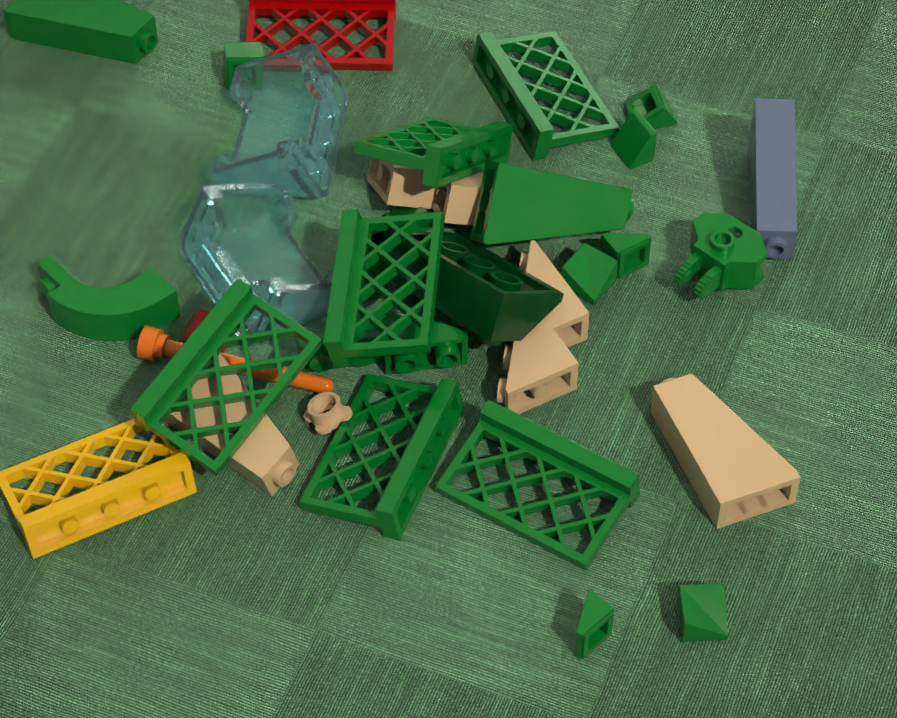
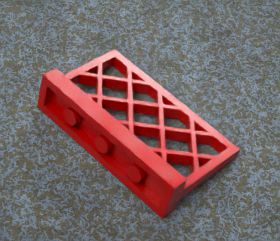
(322, 12)

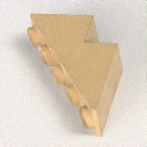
(403, 187)
(541, 363)

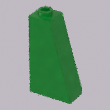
(84, 26)
(538, 205)

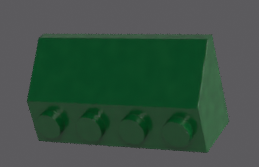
(483, 290)

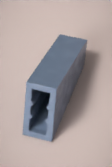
(773, 175)

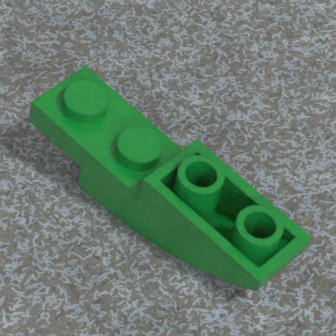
(448, 350)

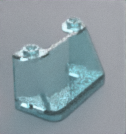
(288, 126)
(247, 236)

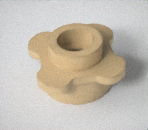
(326, 412)

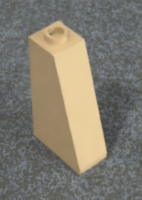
(720, 454)
(264, 456)

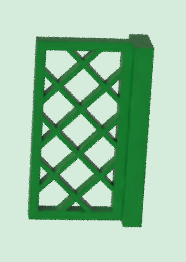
(518, 96)
(440, 148)
(350, 291)
(197, 355)
(563, 459)
(413, 469)

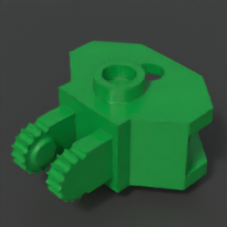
(721, 258)

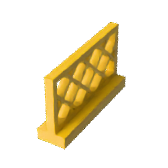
(103, 501)

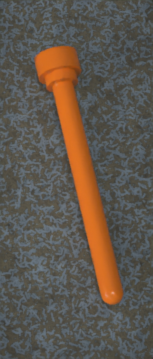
(156, 344)

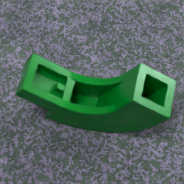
(107, 312)

